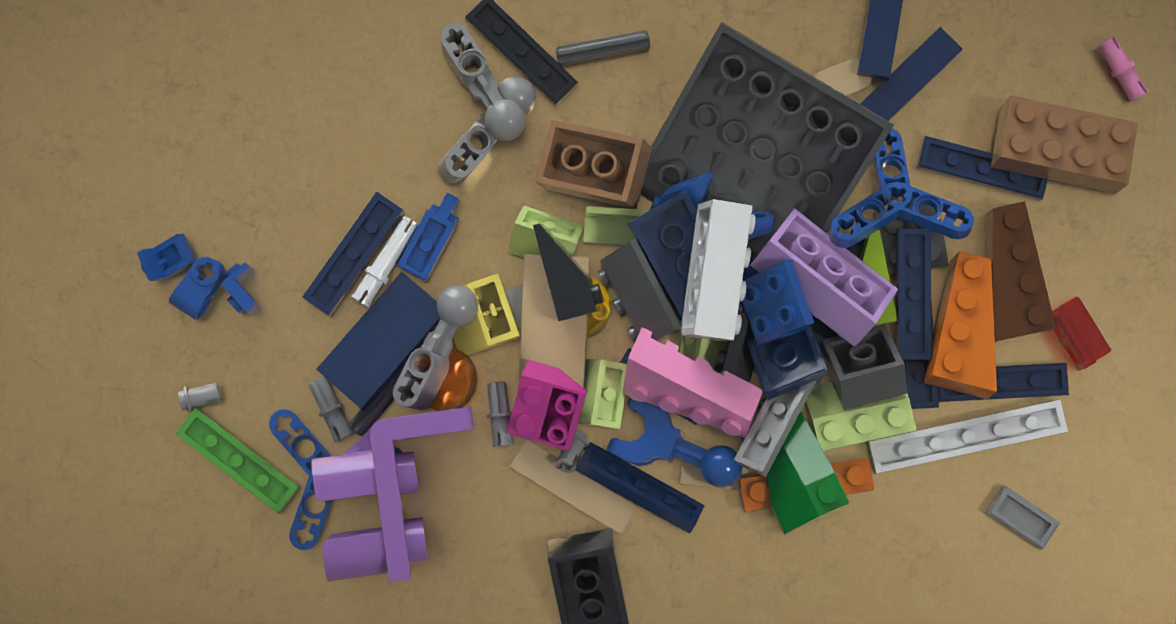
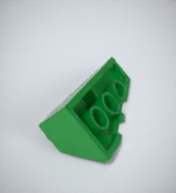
(802, 480)

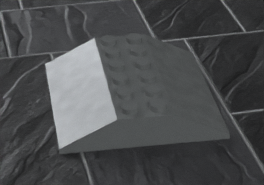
(765, 135)

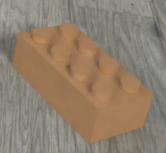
(1064, 145)

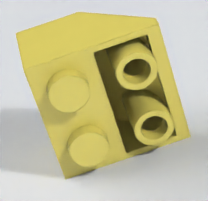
(494, 319)

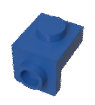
(166, 258)
(240, 298)

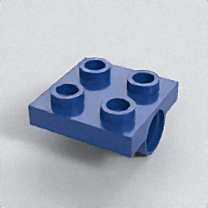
(776, 303)

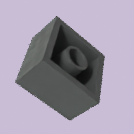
(868, 370)

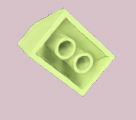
(856, 425)

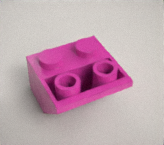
(547, 406)

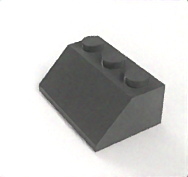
(638, 292)

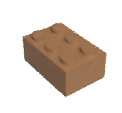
(593, 164)

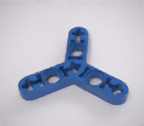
(907, 209)
(305, 463)

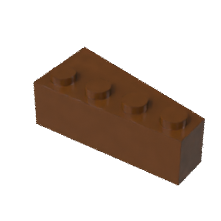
(1018, 282)

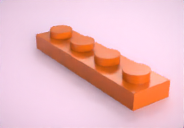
(853, 476)

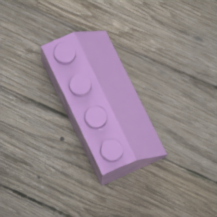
(834, 281)

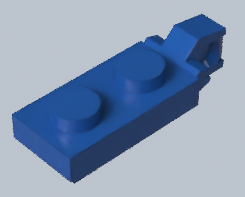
(430, 238)

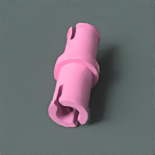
(1122, 68)

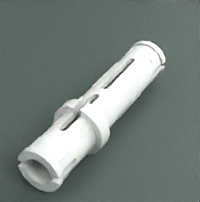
(385, 262)

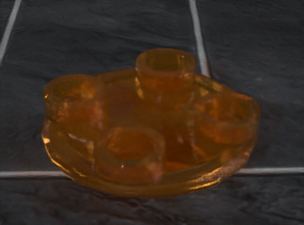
(458, 384)

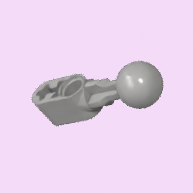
(512, 88)
(503, 118)
(456, 308)

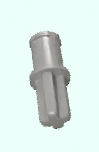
(330, 409)
(499, 413)

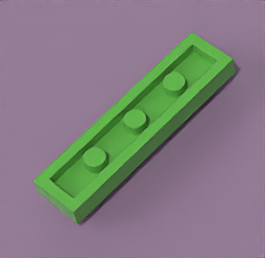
(237, 460)

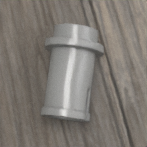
(199, 396)
(568, 459)

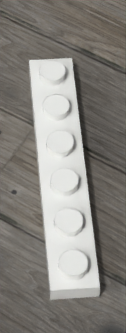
(967, 436)

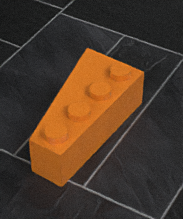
(964, 330)

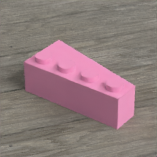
(689, 386)

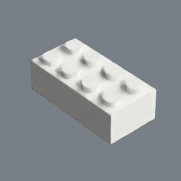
(717, 270)

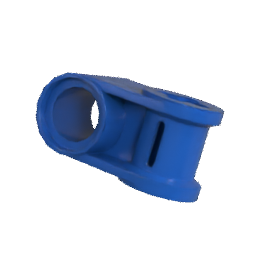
(195, 291)

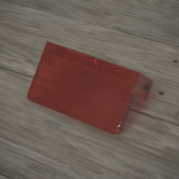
(1079, 334)

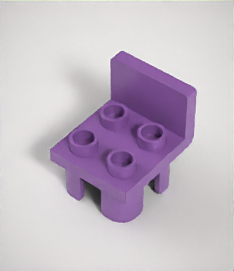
(376, 469)

